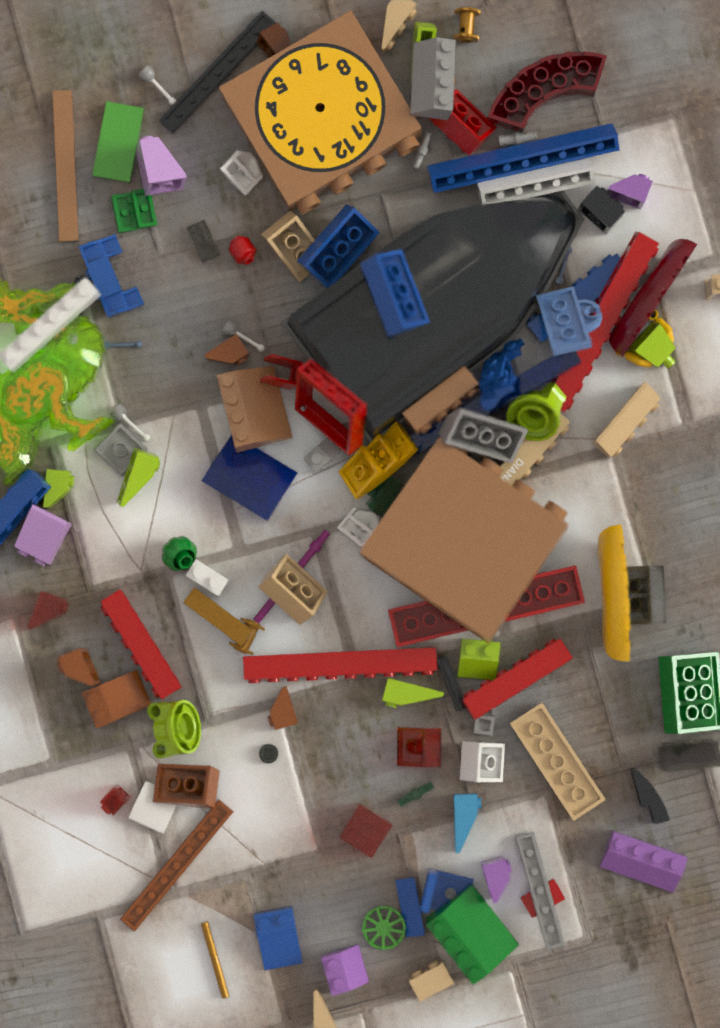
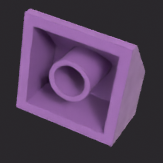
(631, 190)
(496, 876)
(344, 969)

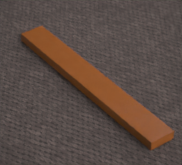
(176, 865)

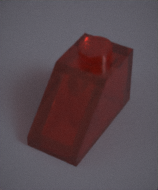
(115, 800)

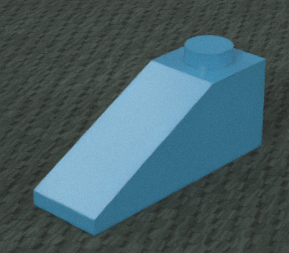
(465, 813)

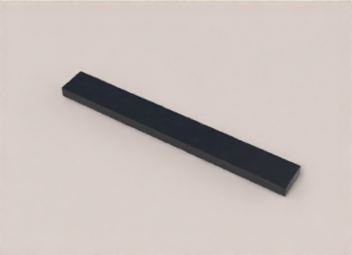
(215, 73)

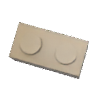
(430, 980)

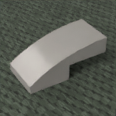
(485, 723)

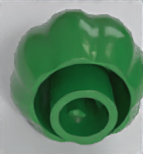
(179, 553)

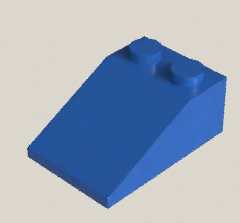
(278, 937)

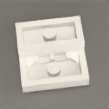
(151, 814)

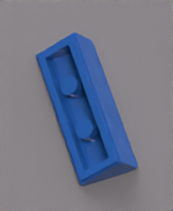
(410, 906)

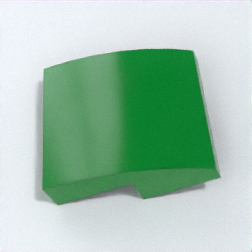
(133, 211)

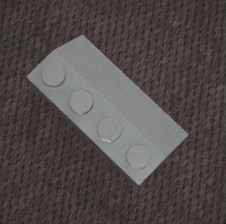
(433, 78)
(482, 434)

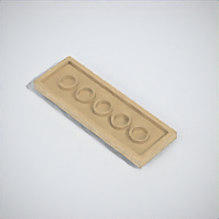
(557, 761)

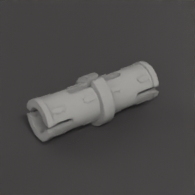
(517, 138)

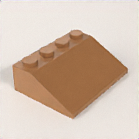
(440, 401)
(253, 408)

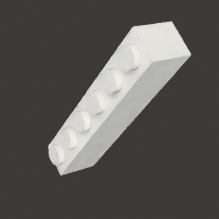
(537, 182)
(49, 325)

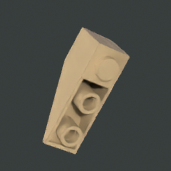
(397, 15)

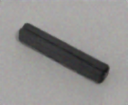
(451, 682)

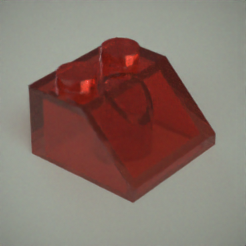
(47, 609)
(419, 747)

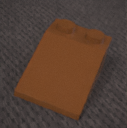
(116, 699)
(186, 785)

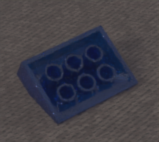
(250, 479)

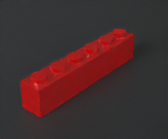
(141, 645)
(516, 679)

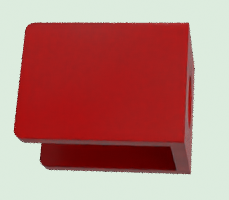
(286, 362)

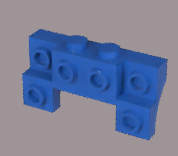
(100, 271)
(498, 374)

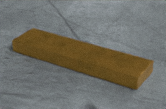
(218, 617)

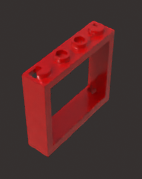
(314, 376)

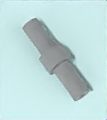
(421, 151)

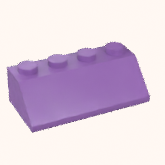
(643, 861)

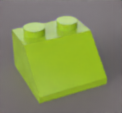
(478, 659)

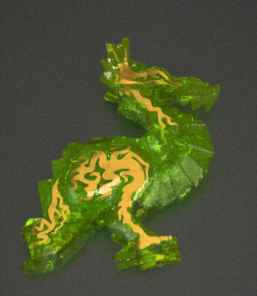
(47, 382)

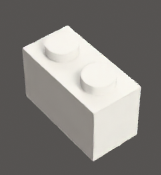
(207, 577)

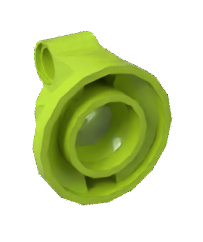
(538, 412)
(175, 728)

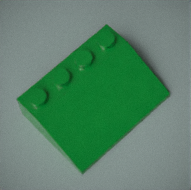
(690, 692)
(471, 934)

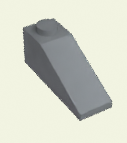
(323, 454)

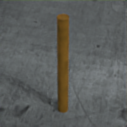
(215, 960)

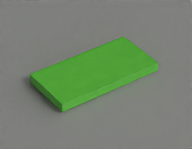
(118, 142)

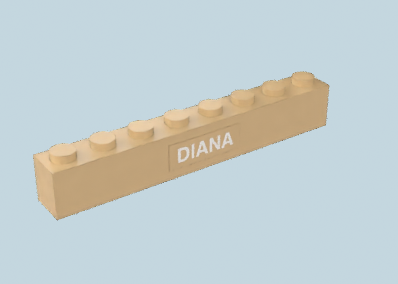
(530, 453)

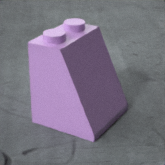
(158, 167)
(41, 535)

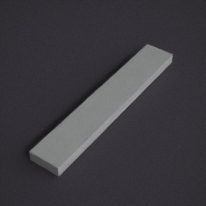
(540, 891)

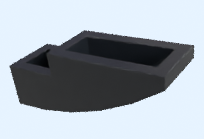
(649, 797)

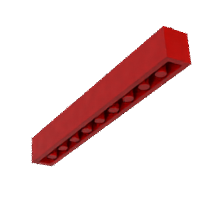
(611, 302)
(340, 663)

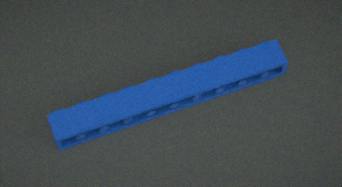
(523, 157)

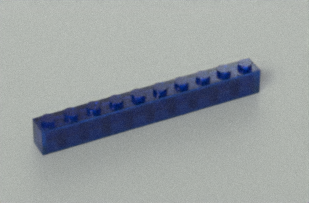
(526, 383)

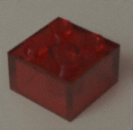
(365, 830)

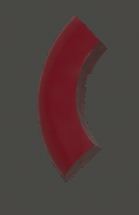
(543, 82)
(650, 294)

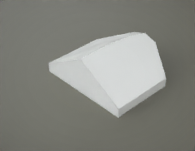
(242, 171)
(359, 525)

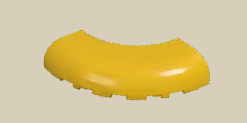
(614, 593)

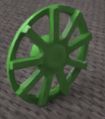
(383, 928)

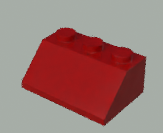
(466, 125)

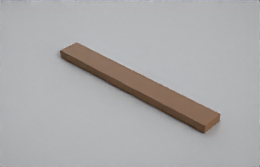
(65, 166)

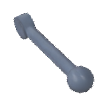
(559, 280)
(138, 344)

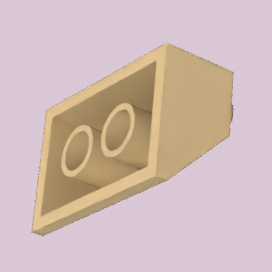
(293, 589)

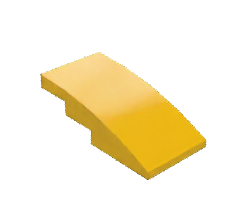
(378, 460)

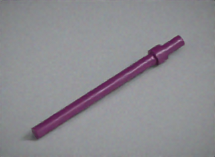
(315, 547)

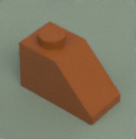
(229, 352)
(282, 711)

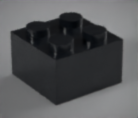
(601, 209)

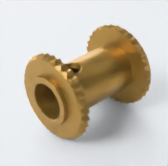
(466, 24)
(255, 627)

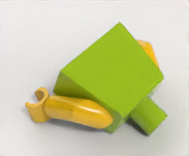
(652, 345)

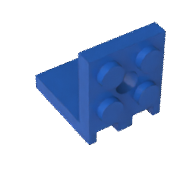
(436, 885)

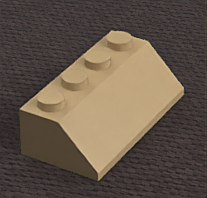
(626, 420)

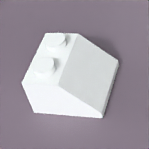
(482, 761)

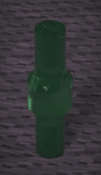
(415, 794)

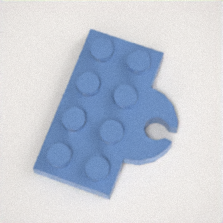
(568, 320)

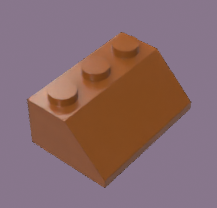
(79, 667)

